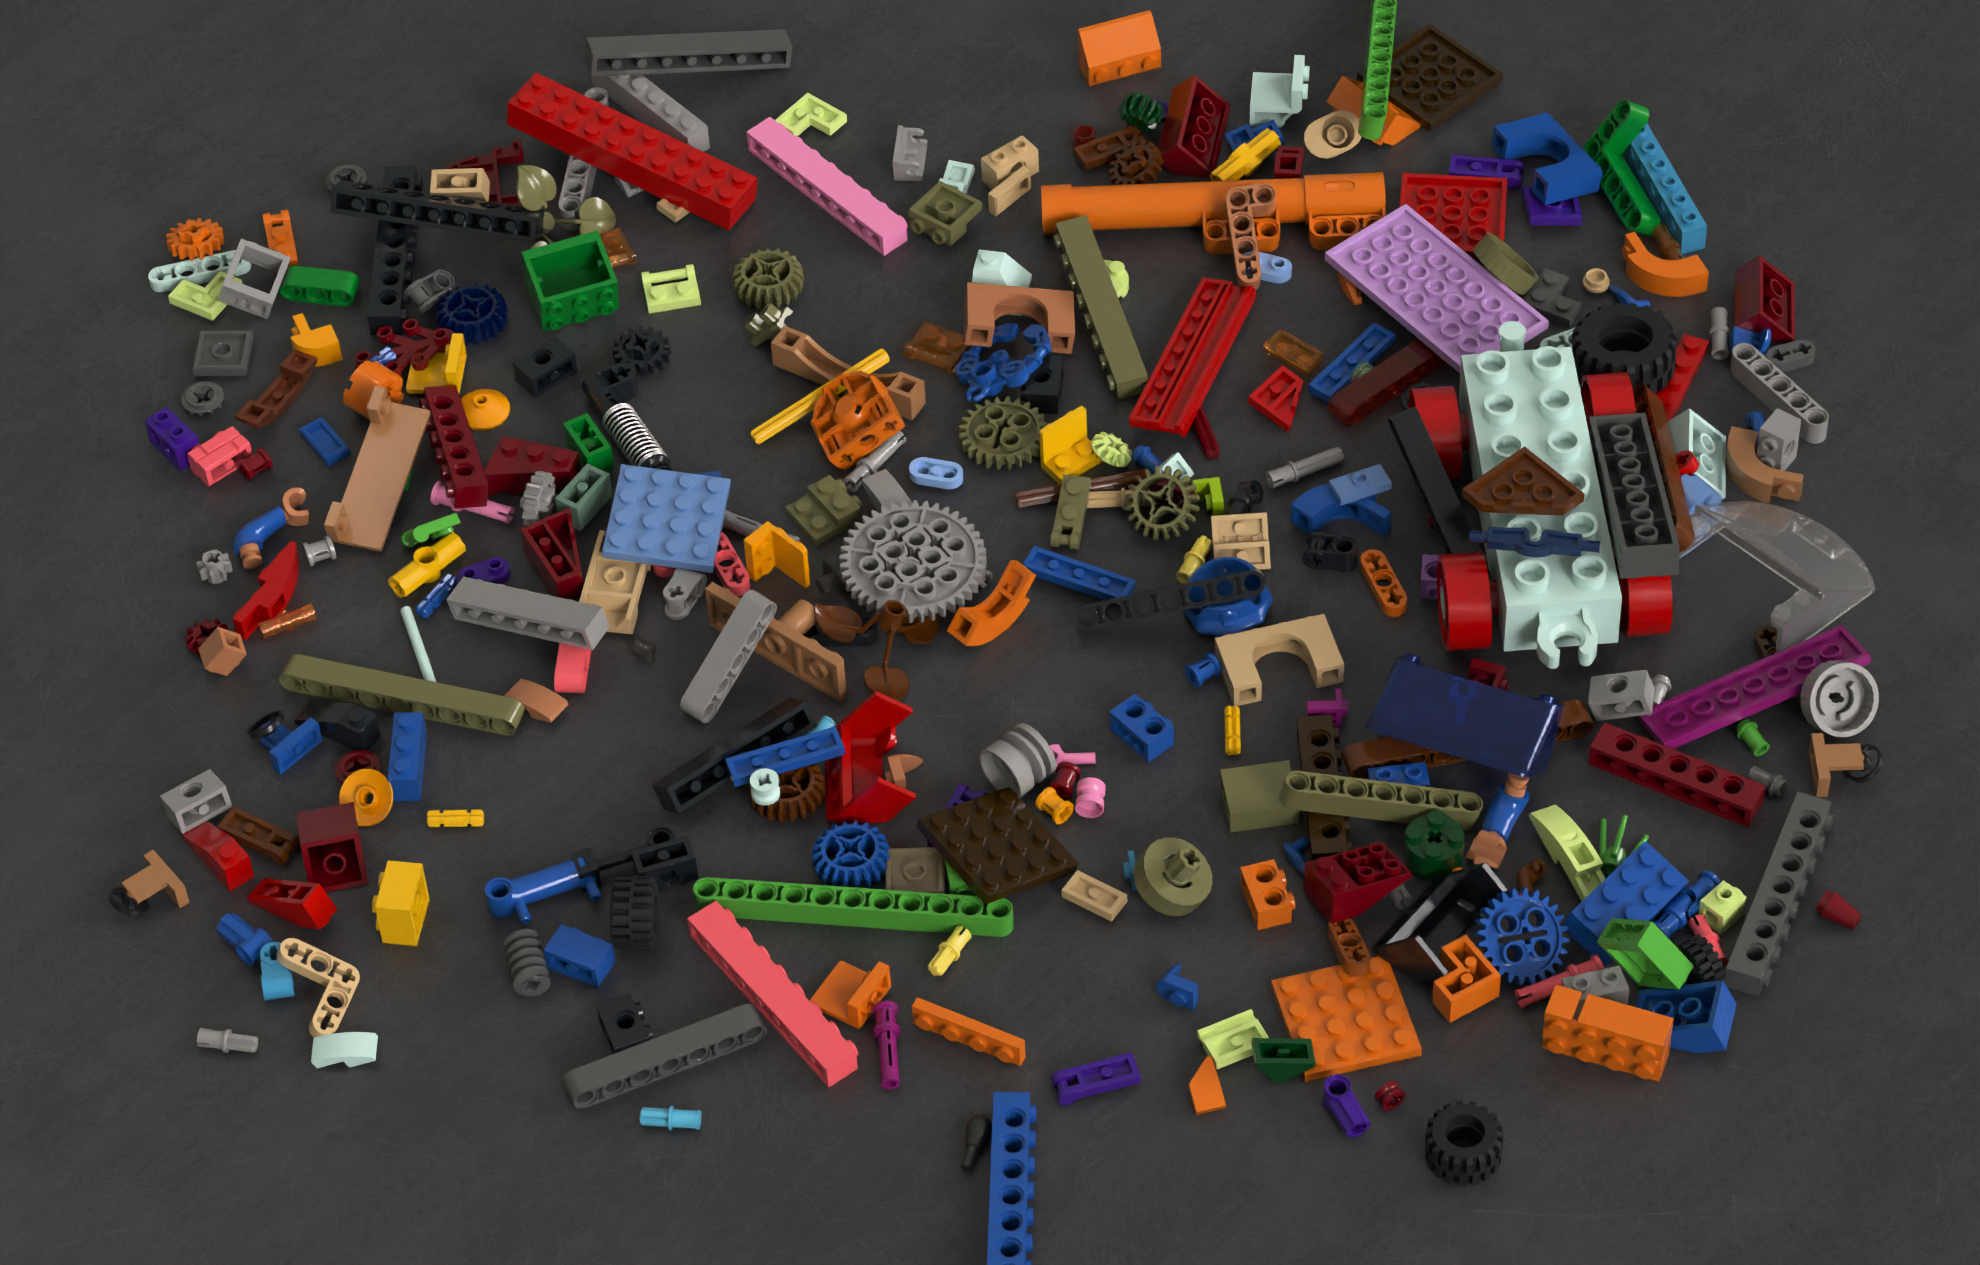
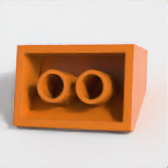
(1118, 48)
(1397, 123)

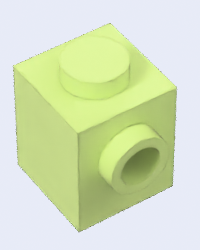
(1723, 907)

